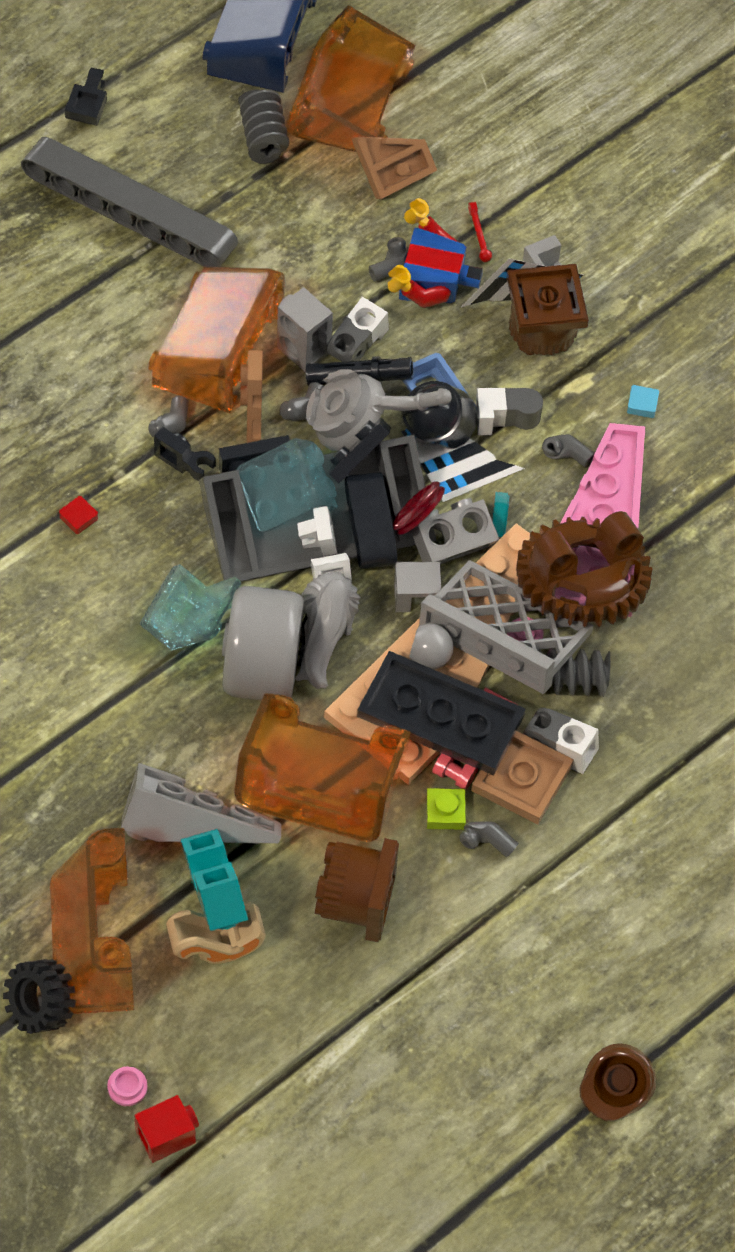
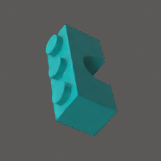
(214, 880)

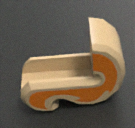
(192, 936)

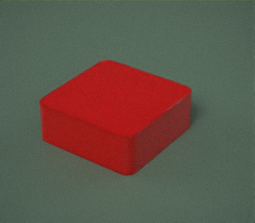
(78, 515)

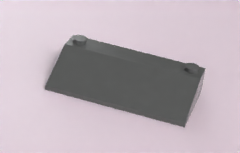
(253, 554)

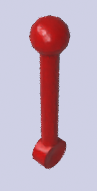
(485, 254)

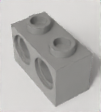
(303, 328)
(456, 539)

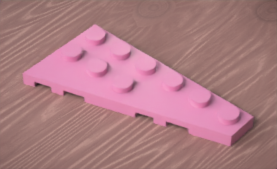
(607, 488)

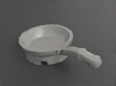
(352, 401)

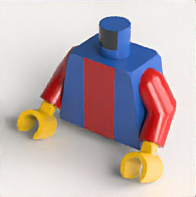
(432, 264)

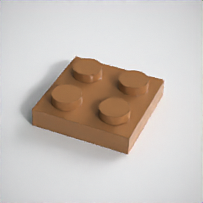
(525, 778)

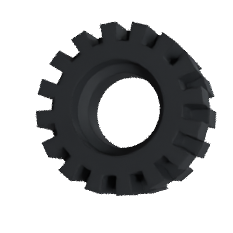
(54, 993)

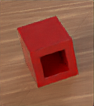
(166, 1128)

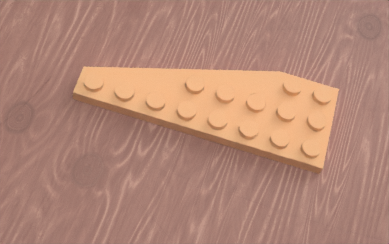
(343, 711)

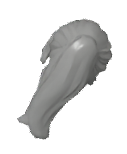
(330, 610)

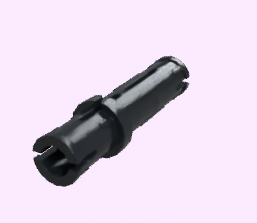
(376, 367)

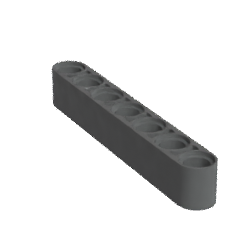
(129, 203)

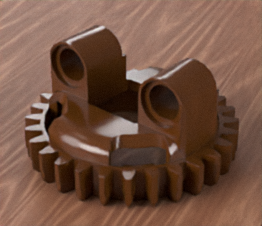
(551, 563)

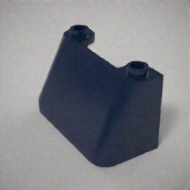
(255, 41)

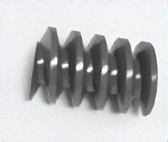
(263, 125)
(582, 672)

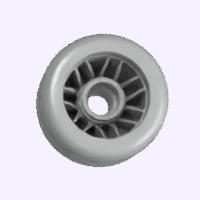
(262, 642)

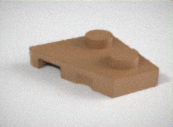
(393, 162)
(252, 393)

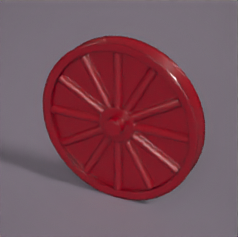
(418, 507)

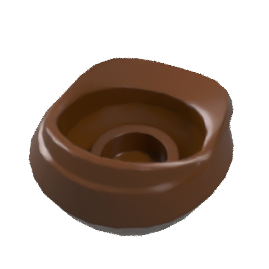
(617, 1082)

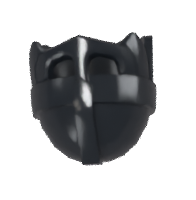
(442, 425)

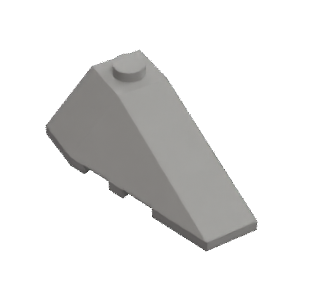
(167, 812)

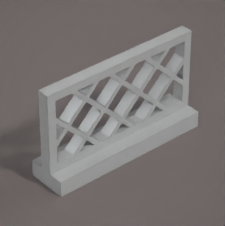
(490, 641)

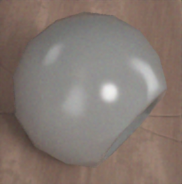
(431, 646)

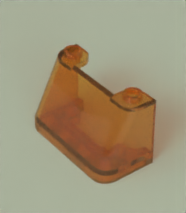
(349, 81)
(215, 332)
(317, 772)
(97, 964)

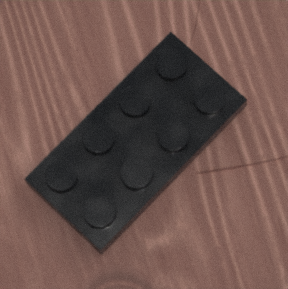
(442, 712)

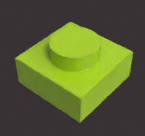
(446, 808)

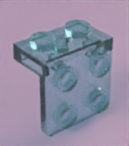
(286, 483)
(187, 609)

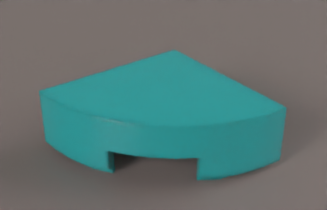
(500, 512)

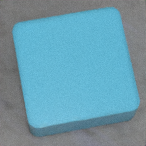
(643, 401)

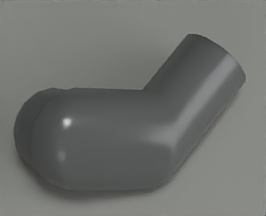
(395, 256)
(296, 408)
(174, 420)
(567, 447)
(487, 833)

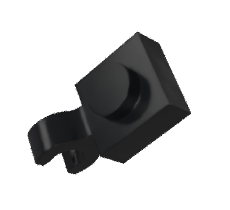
(87, 101)
(177, 453)

